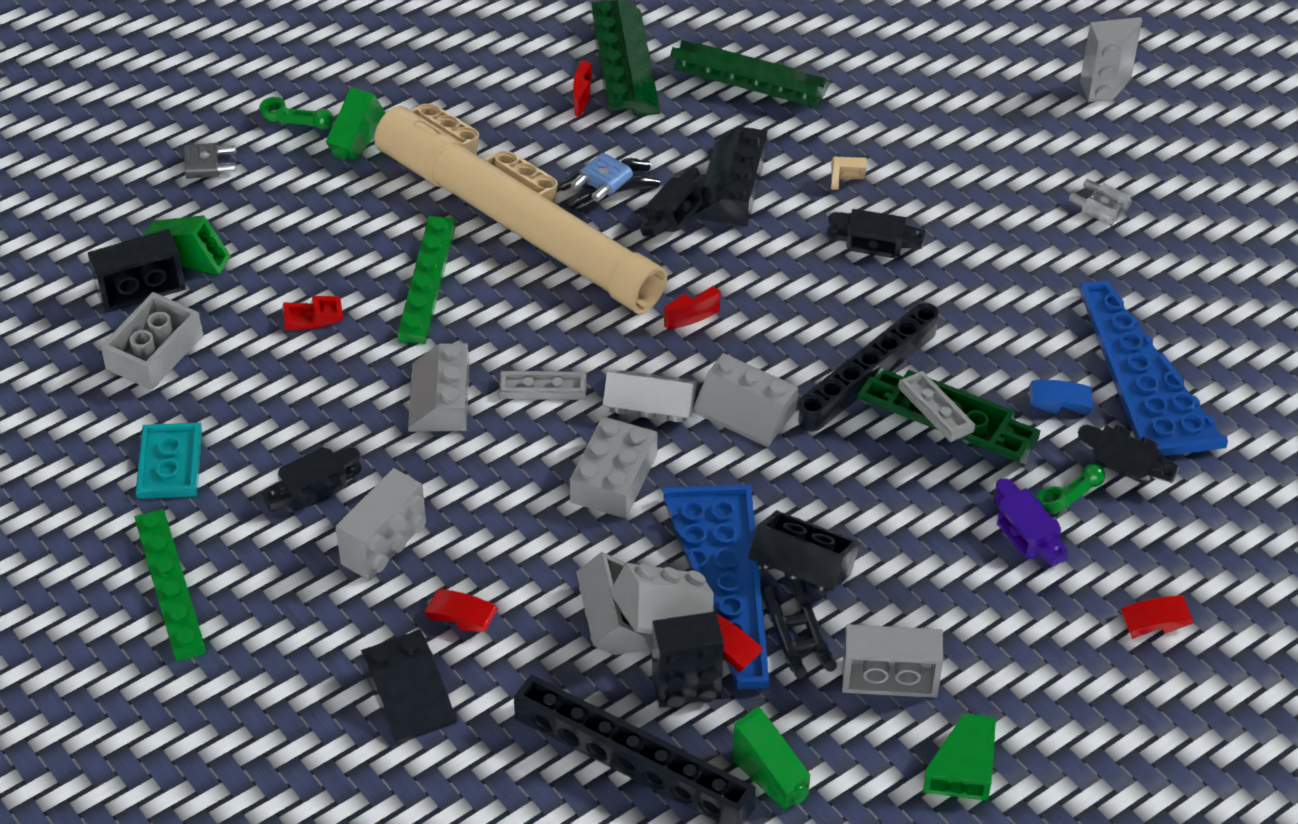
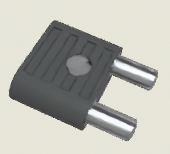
(203, 160)

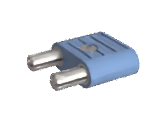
(603, 174)

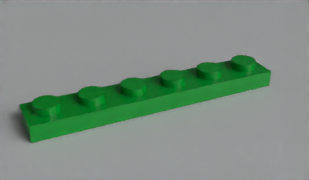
(426, 280)
(170, 585)

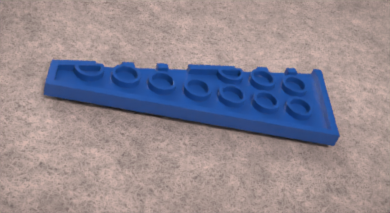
(1146, 380)
(716, 537)

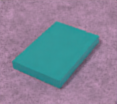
(169, 460)

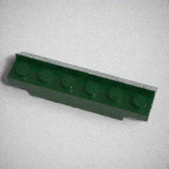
(624, 57)
(750, 73)
(993, 423)

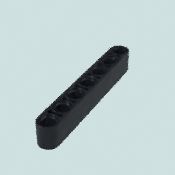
(885, 351)

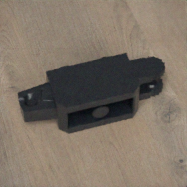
(673, 204)
(874, 232)
(1127, 455)
(312, 478)

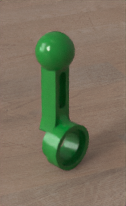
(321, 118)
(1055, 498)

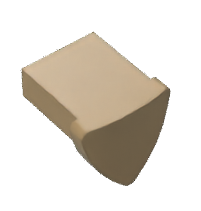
(846, 169)

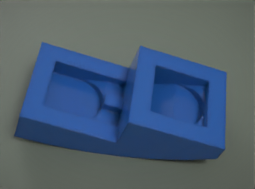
(1054, 394)

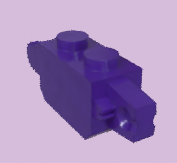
(1028, 524)

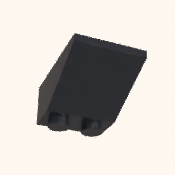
(408, 686)

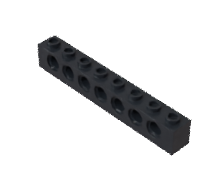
(634, 752)

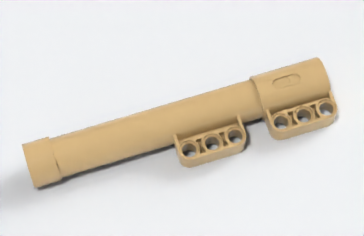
(516, 197)

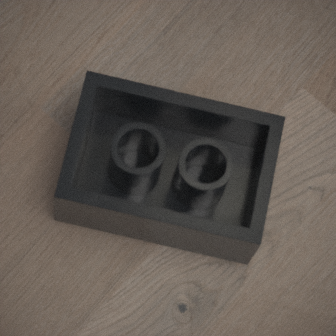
(135, 269)
(803, 551)
(687, 659)

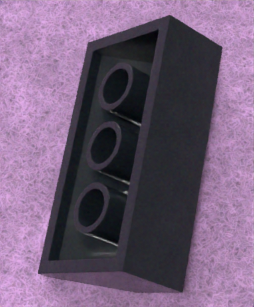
(733, 177)

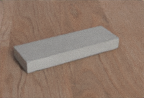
(543, 385)
(936, 406)

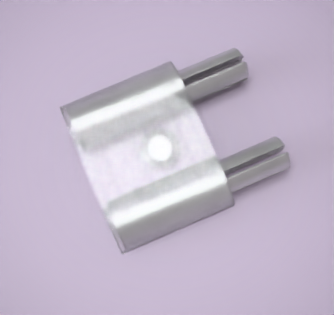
(1104, 203)

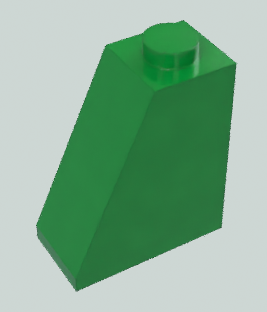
(355, 124)
(196, 242)
(769, 759)
(964, 760)

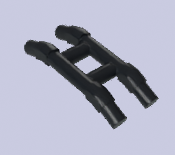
(635, 182)
(807, 617)

